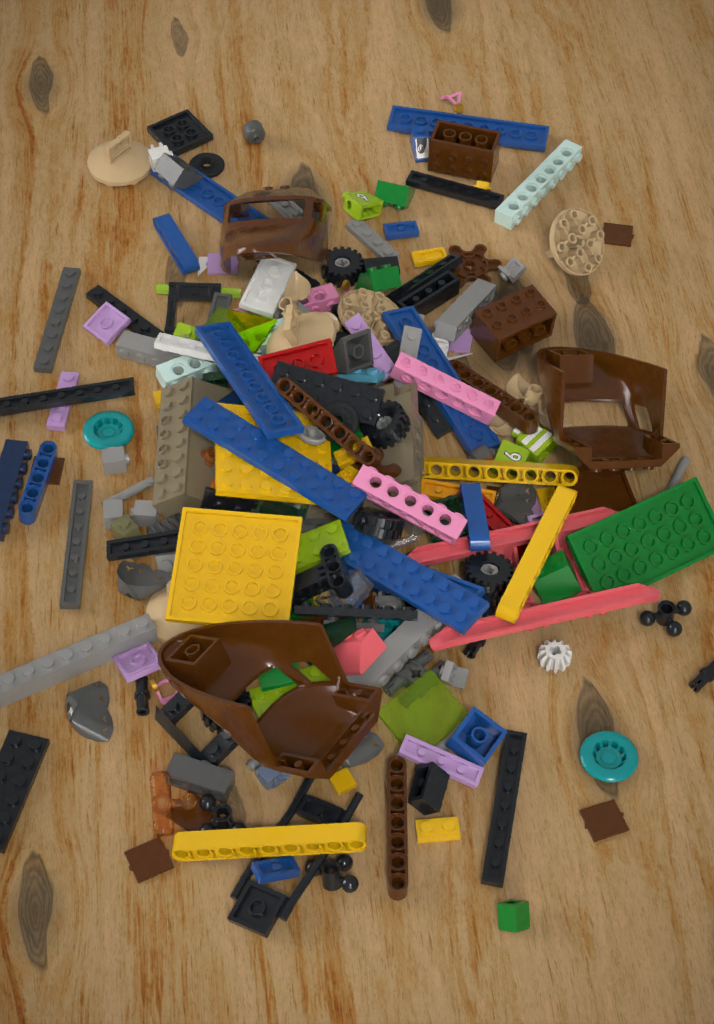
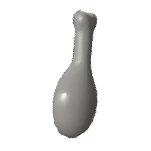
(312, 436)

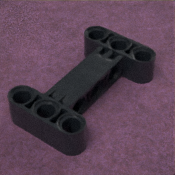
(328, 575)

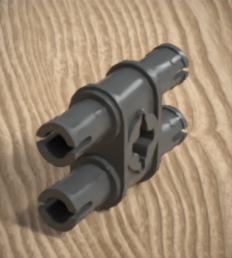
(411, 672)

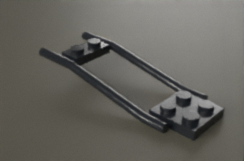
(259, 906)

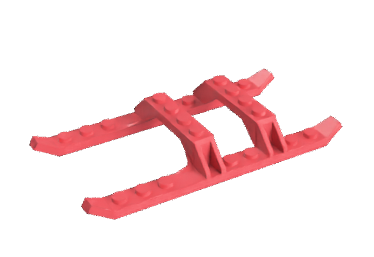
(532, 616)

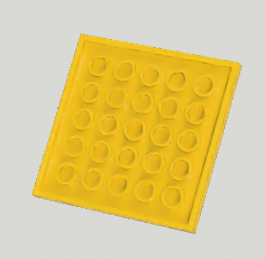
(242, 480)
(233, 567)

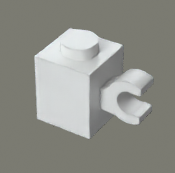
(155, 153)

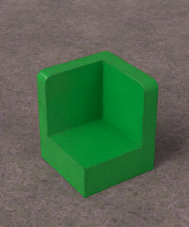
(513, 915)

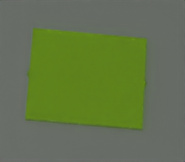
(250, 327)
(423, 711)

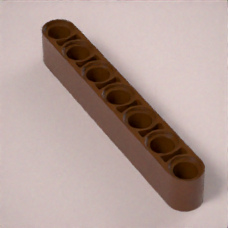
(509, 409)
(320, 418)
(397, 836)

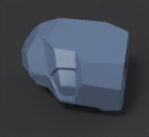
(270, 778)

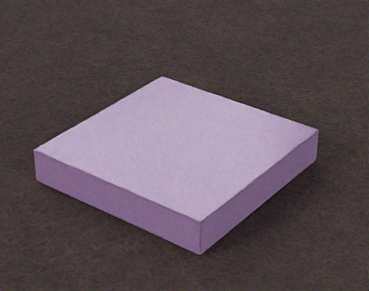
(107, 323)
(137, 662)

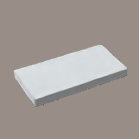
(267, 286)

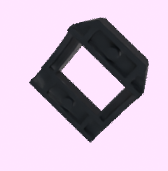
(187, 292)
(175, 710)

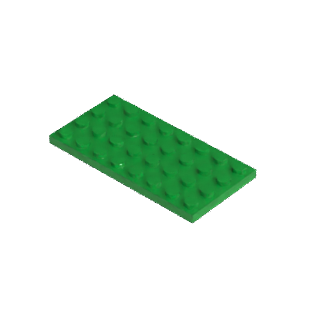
(646, 539)

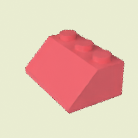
(359, 651)

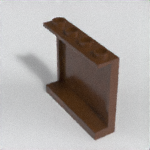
(600, 490)

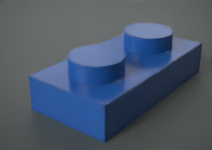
(401, 230)
(275, 869)

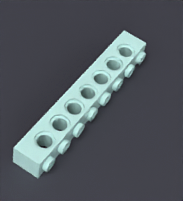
(538, 184)
(167, 371)

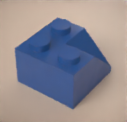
(476, 737)

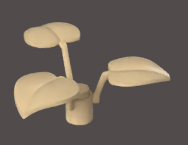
(299, 289)
(530, 395)

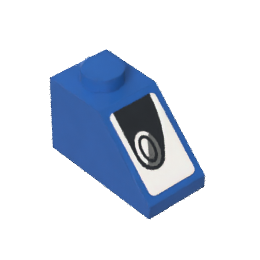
(420, 143)

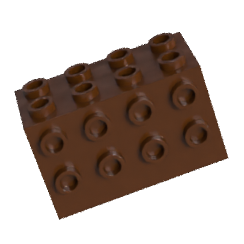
(464, 151)
(513, 323)

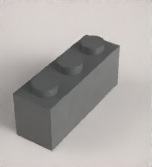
(200, 777)

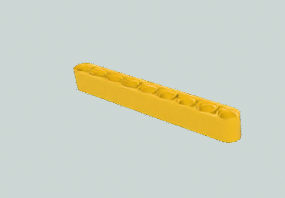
(503, 475)
(536, 554)
(270, 841)

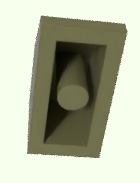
(124, 528)

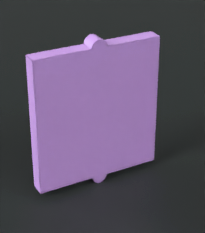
(214, 266)
(462, 344)

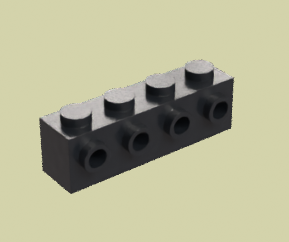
(432, 293)

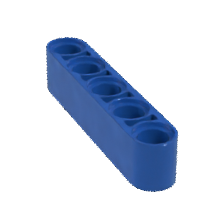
(176, 244)
(37, 482)
(474, 512)

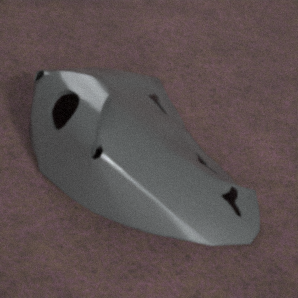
(515, 506)
(142, 584)
(88, 710)
(364, 751)

